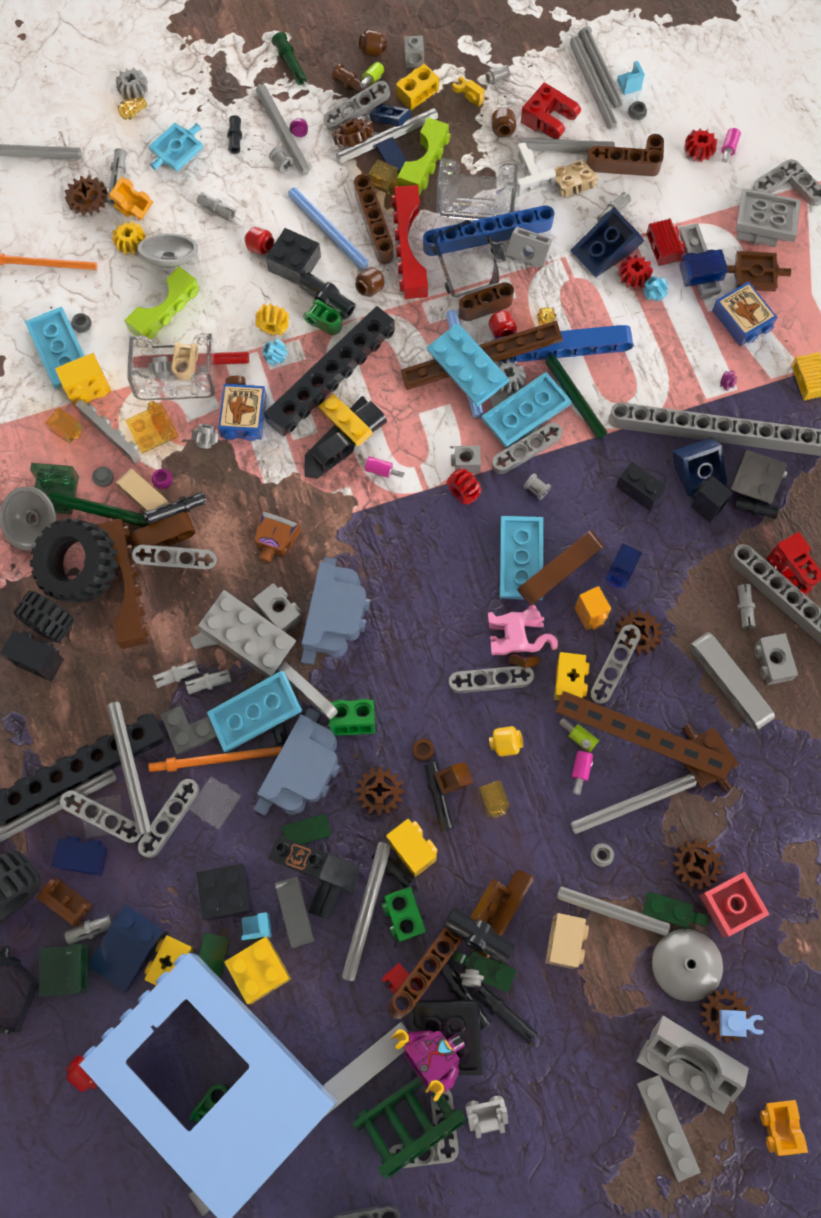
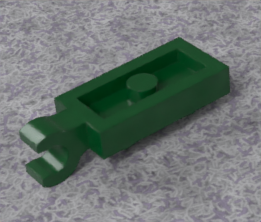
(672, 911)
(494, 973)

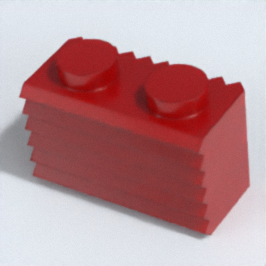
(665, 242)

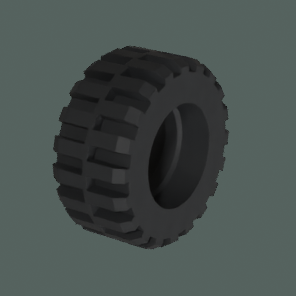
(50, 554)
(17, 883)

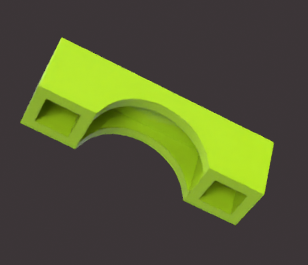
(433, 138)
(150, 320)

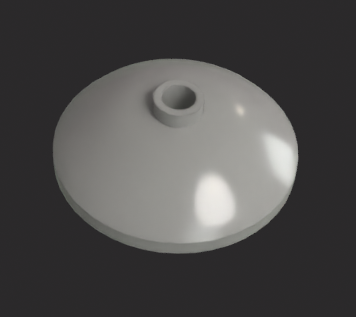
(168, 250)
(19, 514)
(671, 967)

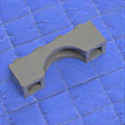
(722, 1071)

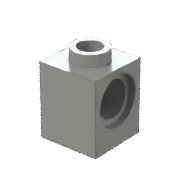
(413, 51)
(469, 452)

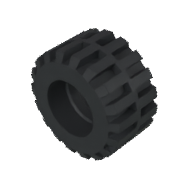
(43, 616)

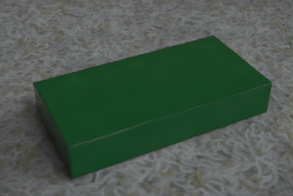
(308, 830)

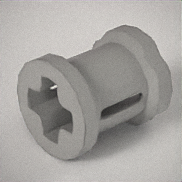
(281, 159)
(537, 486)

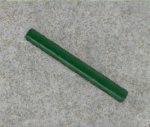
(576, 397)
(97, 509)

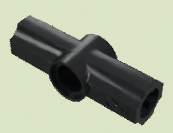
(327, 293)
(479, 936)

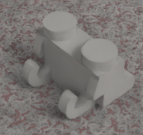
(487, 1116)

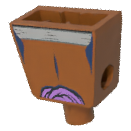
(275, 535)

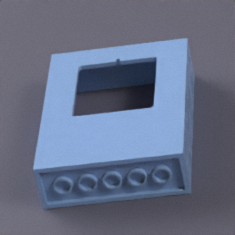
(249, 1126)

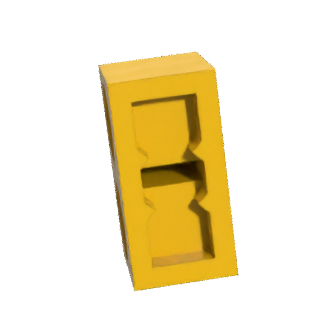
(417, 87)

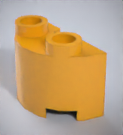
(130, 201)
(783, 1128)

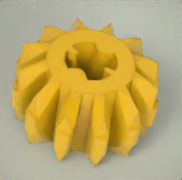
(128, 237)
(272, 319)

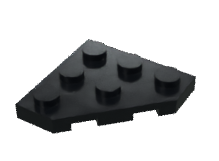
(453, 1018)

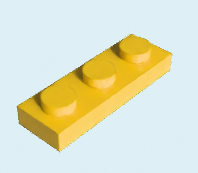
(345, 420)

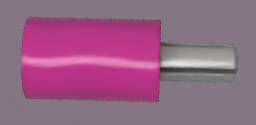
(730, 143)
(382, 468)
(581, 770)

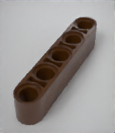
(373, 219)
(560, 568)
(421, 976)

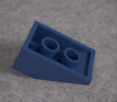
(607, 243)
(126, 948)

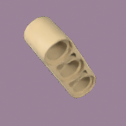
(140, 491)

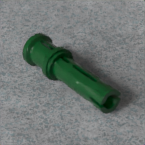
(286, 52)

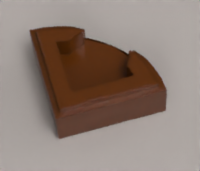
(518, 660)

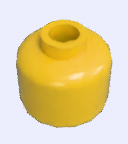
(506, 741)

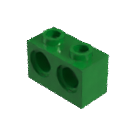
(352, 723)
(409, 913)

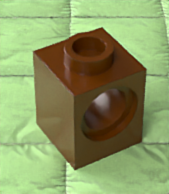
(454, 778)

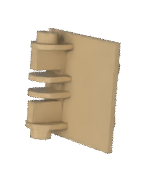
(575, 177)

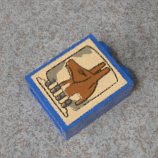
(744, 314)
(242, 412)

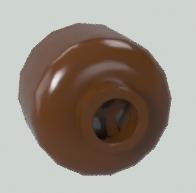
(372, 43)
(503, 122)
(369, 282)

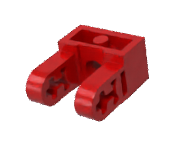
(545, 101)
(790, 557)

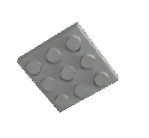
(768, 215)

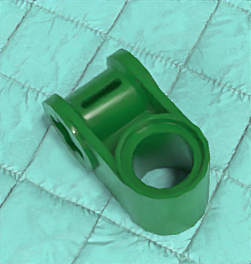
(321, 315)
(207, 1102)

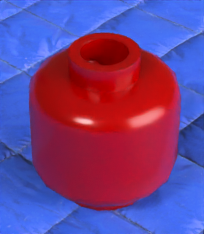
(259, 240)
(502, 324)
(77, 1076)

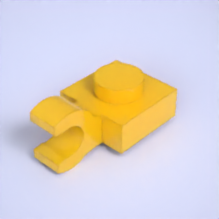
(472, 91)

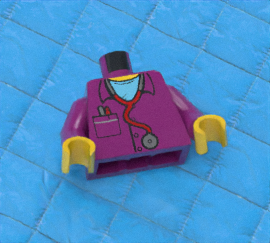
(431, 1058)

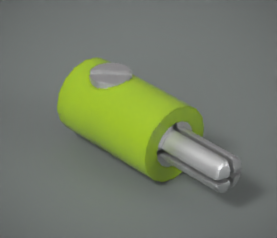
(373, 74)
(580, 735)

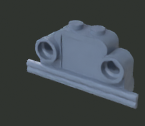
(334, 612)
(300, 768)

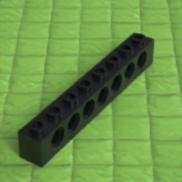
(375, 320)
(45, 776)

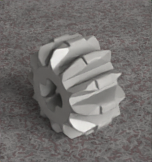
(131, 84)
(516, 376)

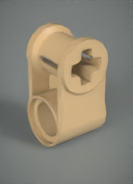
(184, 357)

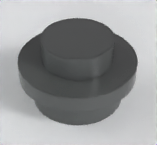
(637, 110)
(81, 323)
(102, 476)

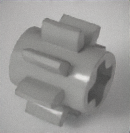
(160, 367)
(204, 436)

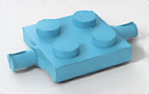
(175, 146)

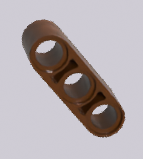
(492, 295)
(164, 532)

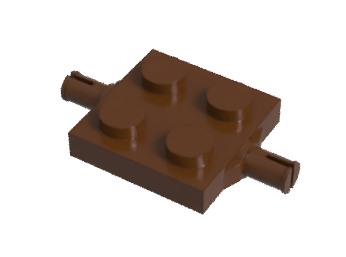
(757, 268)
(713, 741)

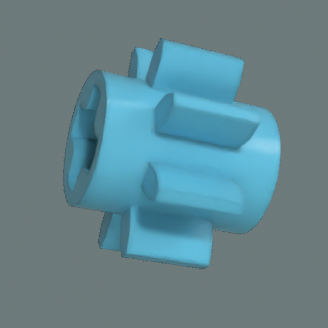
(655, 288)
(274, 352)

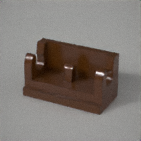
(65, 901)

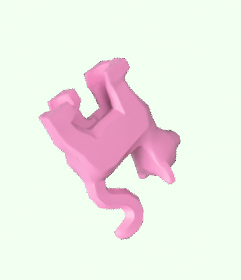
(515, 635)

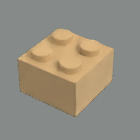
(566, 941)

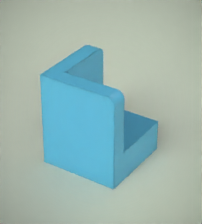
(633, 80)
(256, 927)

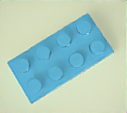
(54, 341)
(467, 364)
(526, 410)
(519, 553)
(254, 711)

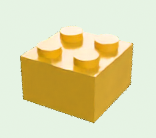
(83, 379)
(412, 847)
(257, 970)

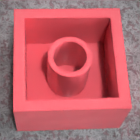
(734, 905)

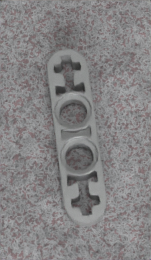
(354, 102)
(528, 450)
(174, 557)
(616, 664)
(491, 683)
(308, 691)
(165, 816)
(100, 818)

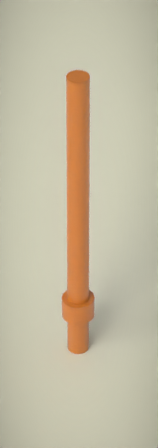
(47, 262)
(172, 764)

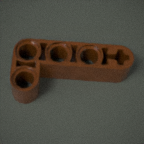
(628, 160)

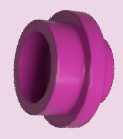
(299, 127)
(728, 380)
(162, 479)

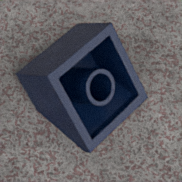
(699, 463)

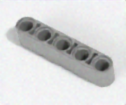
(732, 681)

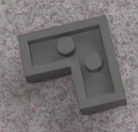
(186, 735)

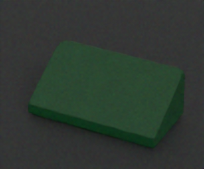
(214, 952)

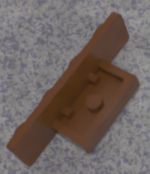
(501, 902)

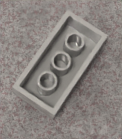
(246, 634)

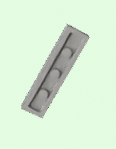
(695, 243)
(115, 436)
(683, 1076)
(668, 1128)

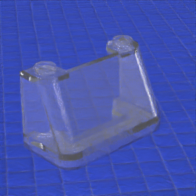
(475, 195)
(147, 388)

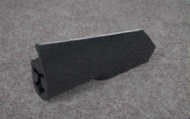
(336, 445)

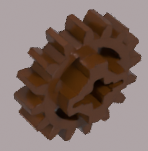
(352, 132)
(86, 195)
(643, 625)
(379, 801)
(693, 856)
(715, 1005)

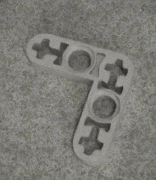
(791, 177)
(436, 1156)

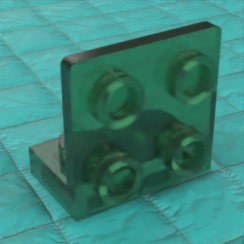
(57, 479)
(63, 970)

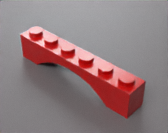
(413, 273)

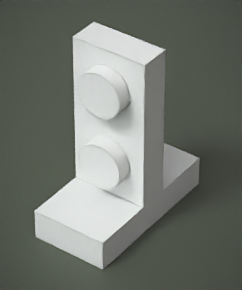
(534, 179)

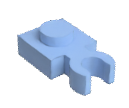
(735, 1023)

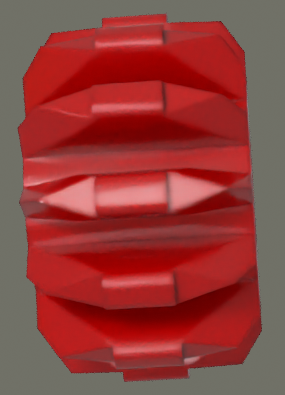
(700, 145)
(635, 271)
(464, 486)

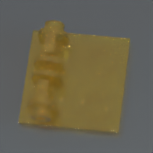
(151, 427)

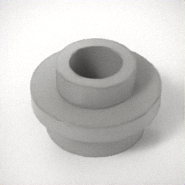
(607, 850)
(471, 978)

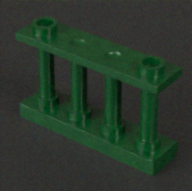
(411, 1149)

